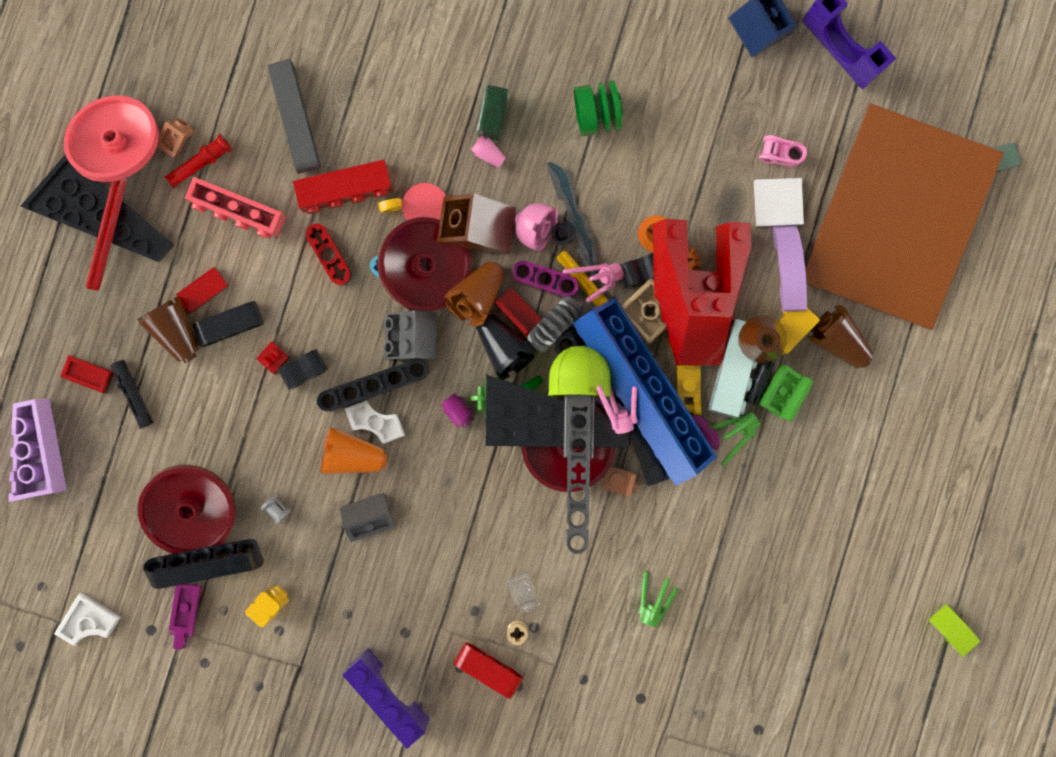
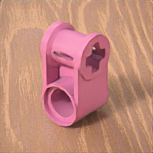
(780, 151)

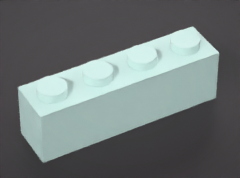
(732, 377)

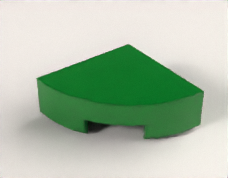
(533, 383)

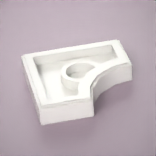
(85, 619)

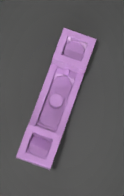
(791, 268)

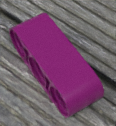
(536, 271)

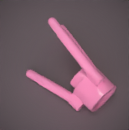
(608, 274)
(621, 420)

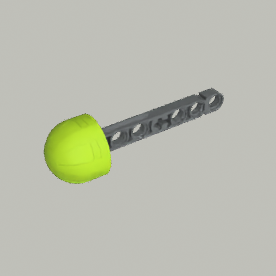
(576, 377)

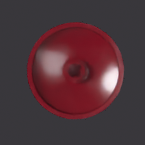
(419, 269)
(550, 465)
(186, 509)

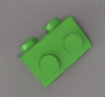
(786, 393)

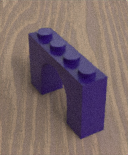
(860, 63)
(404, 721)

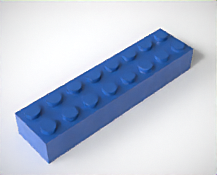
(659, 409)

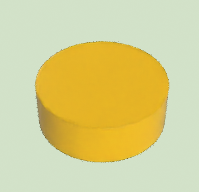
(390, 205)

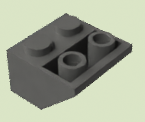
(410, 335)

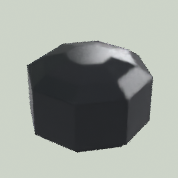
(563, 233)

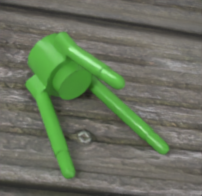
(745, 424)
(653, 612)

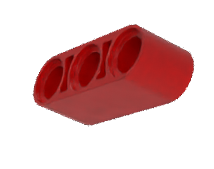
(488, 670)

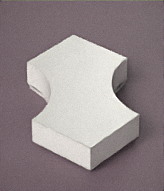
(384, 426)

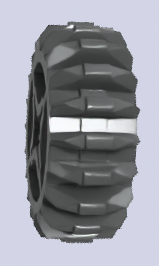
(555, 324)

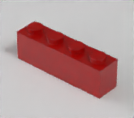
(343, 186)

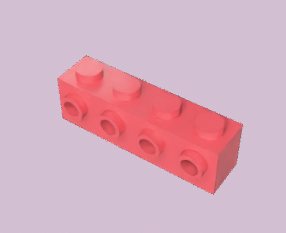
(235, 207)

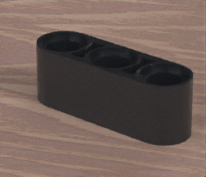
(228, 324)

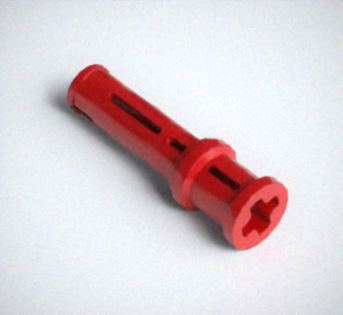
(207, 155)

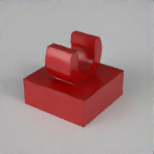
(273, 357)

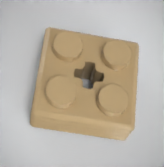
(649, 326)

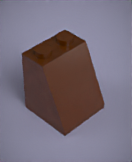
(476, 223)

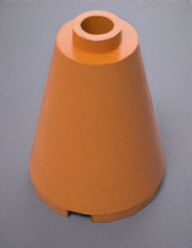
(350, 454)

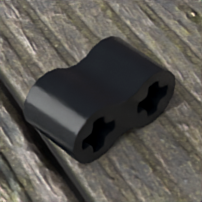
(638, 271)
(302, 369)

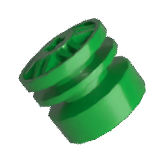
(598, 108)

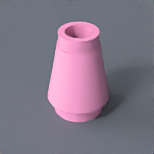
(488, 151)

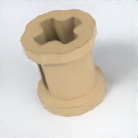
(512, 637)

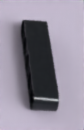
(361, 385)
(203, 563)

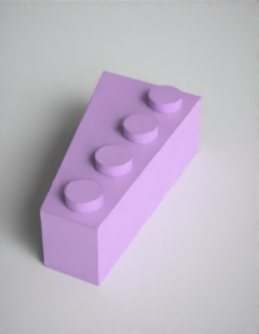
(35, 451)

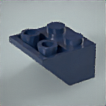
(762, 24)

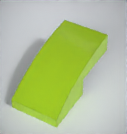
(954, 630)

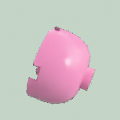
(534, 225)

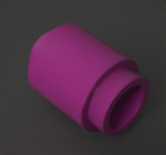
(458, 410)

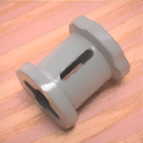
(275, 509)

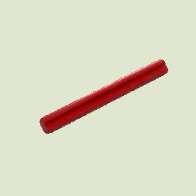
(105, 234)

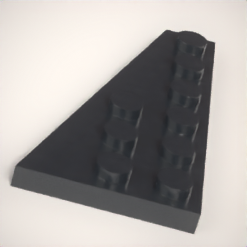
(81, 204)
(534, 419)

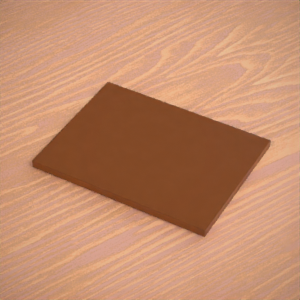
(901, 216)

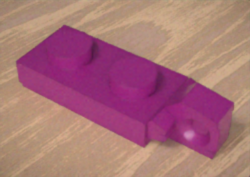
(184, 613)

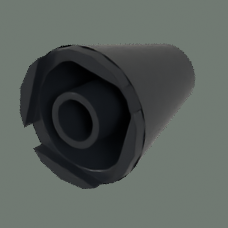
(504, 347)

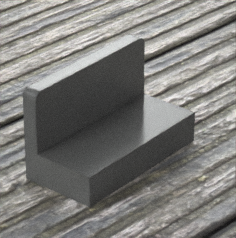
(366, 517)

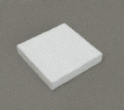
(778, 202)

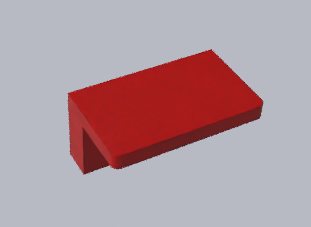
(517, 312)

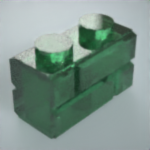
(493, 112)

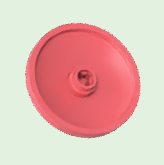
(111, 138)

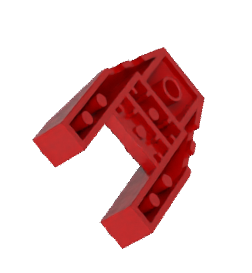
(699, 303)

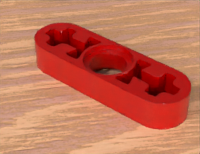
(314, 243)

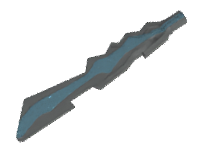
(564, 189)

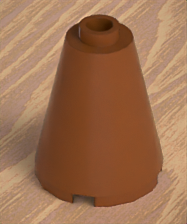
(475, 294)

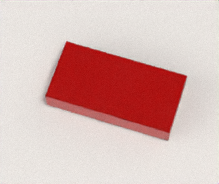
(202, 290)
(86, 374)

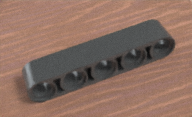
(294, 116)

